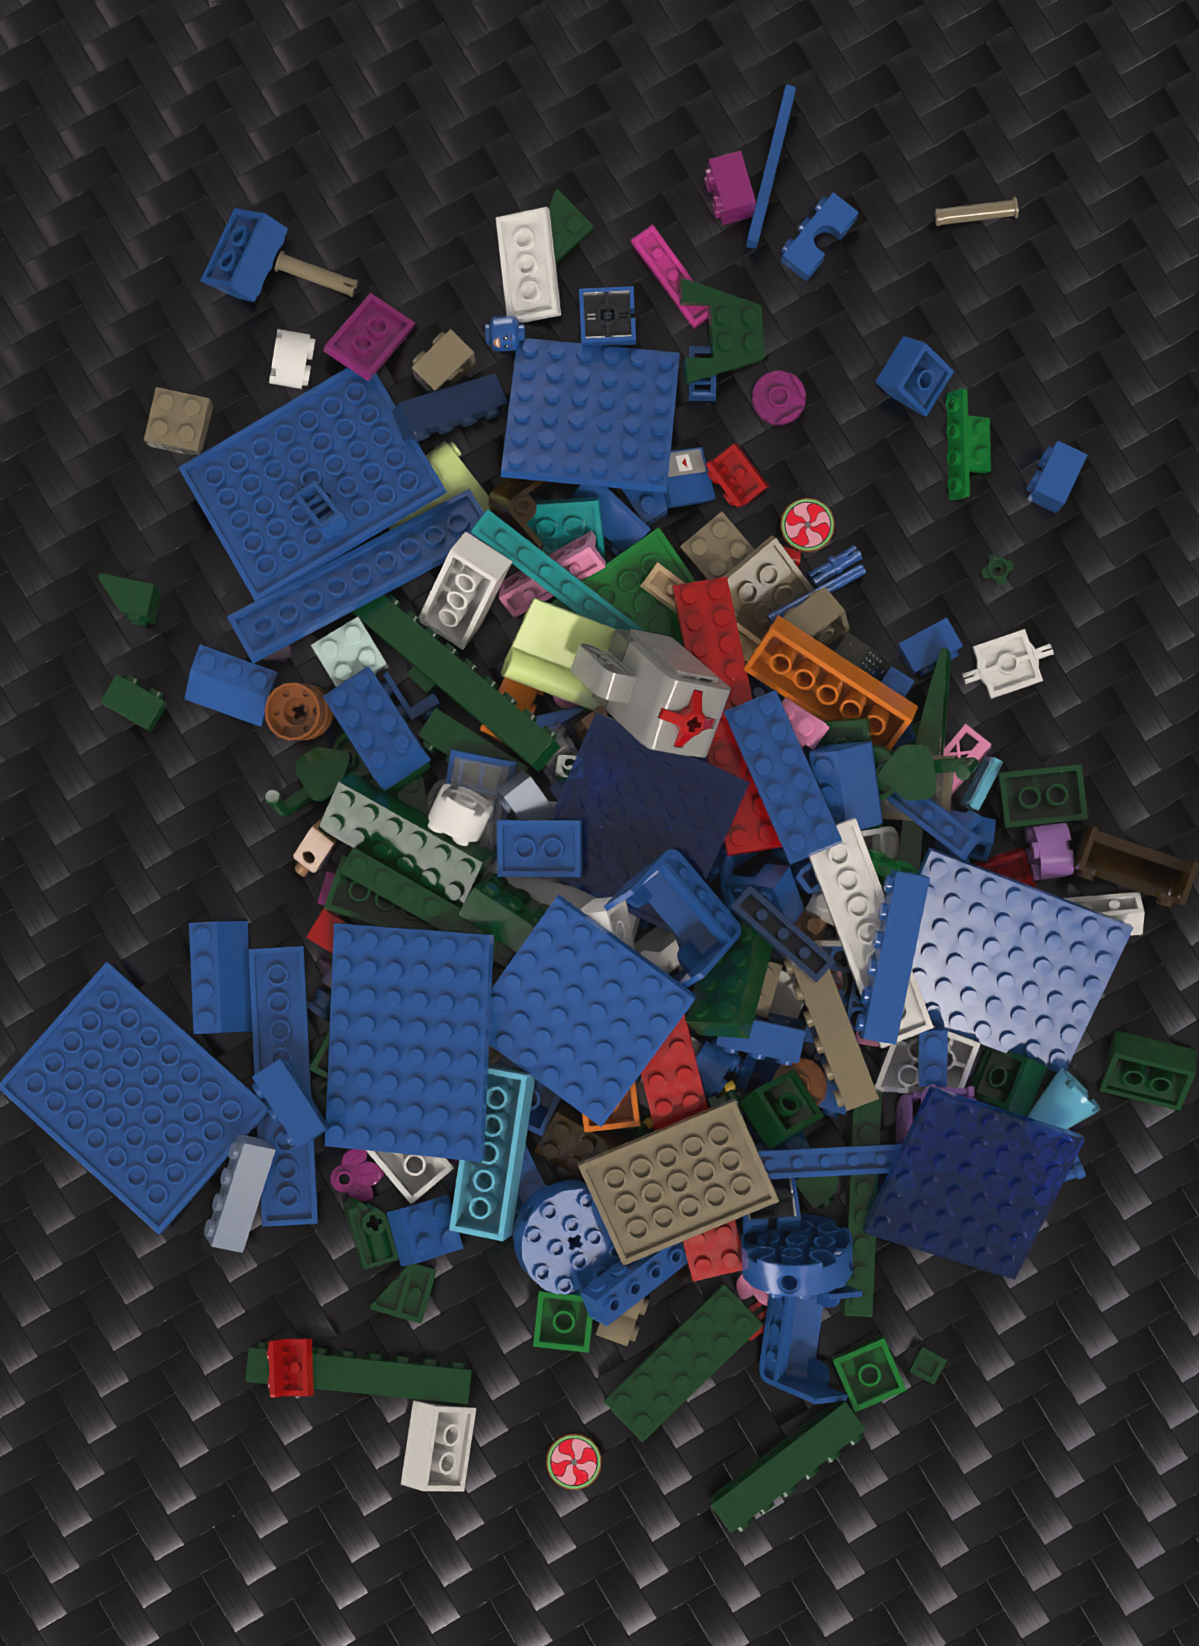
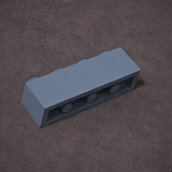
(524, 798)
(239, 1193)

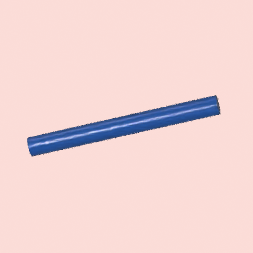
(831, 586)

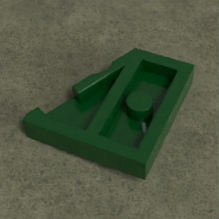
(567, 225)
(407, 1294)

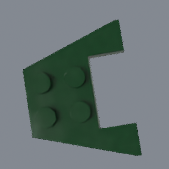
(733, 331)

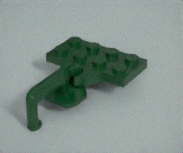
(321, 771)
(907, 771)

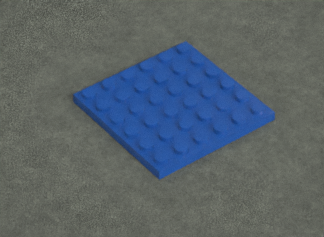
(591, 415)
(583, 1010)

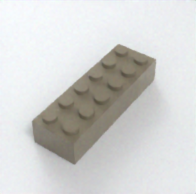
(834, 1038)

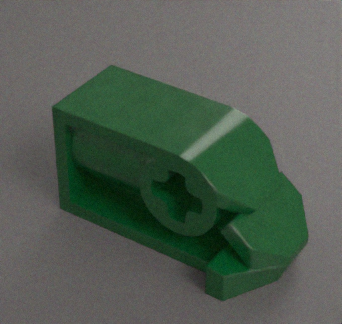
(371, 1246)

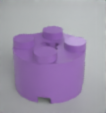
(1049, 851)

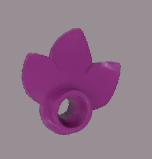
(361, 1175)

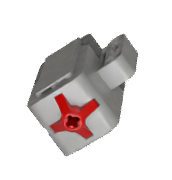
(655, 690)

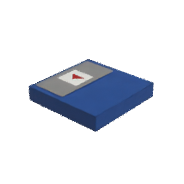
(688, 479)

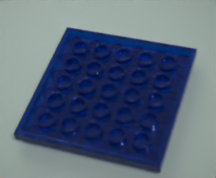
(640, 806)
(973, 1183)

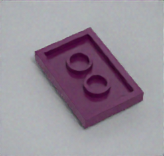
(369, 337)

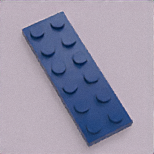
(783, 777)

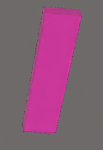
(667, 271)

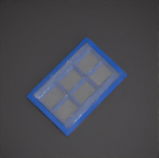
(484, 776)

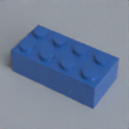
(376, 728)

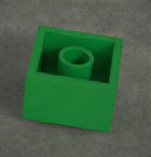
(562, 1322)
(868, 1373)

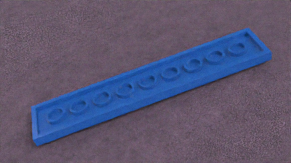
(354, 578)
(283, 1032)

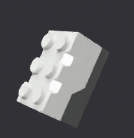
(660, 948)

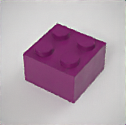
(730, 187)

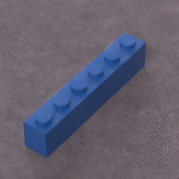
(893, 956)

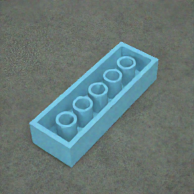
(489, 1189)

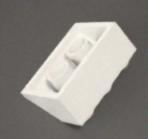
(412, 1173)
(438, 1446)

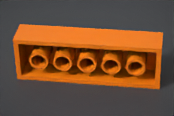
(827, 683)

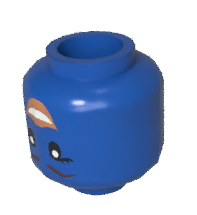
(504, 333)

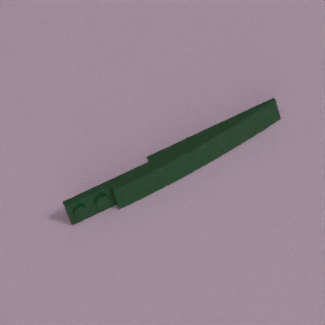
(932, 734)

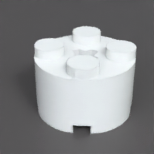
(290, 359)
(459, 814)

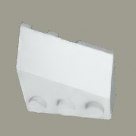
(900, 1061)

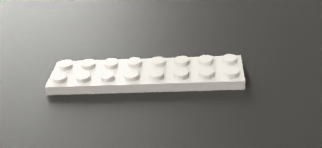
(854, 903)

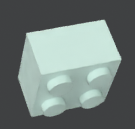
(348, 652)

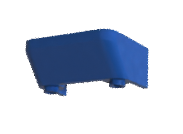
(688, 910)
(792, 1344)

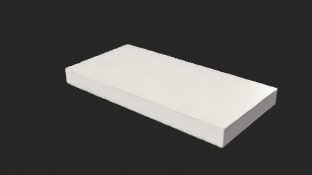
(528, 265)

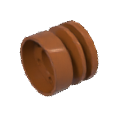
(287, 719)

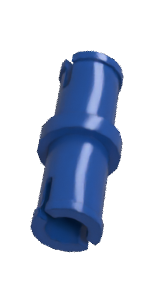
(834, 566)

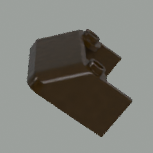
(515, 506)
(1134, 867)

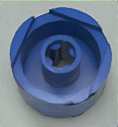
(715, 1065)

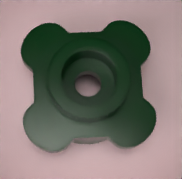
(1004, 565)

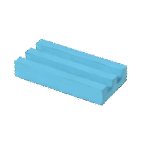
(981, 783)

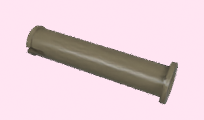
(977, 212)
(315, 274)

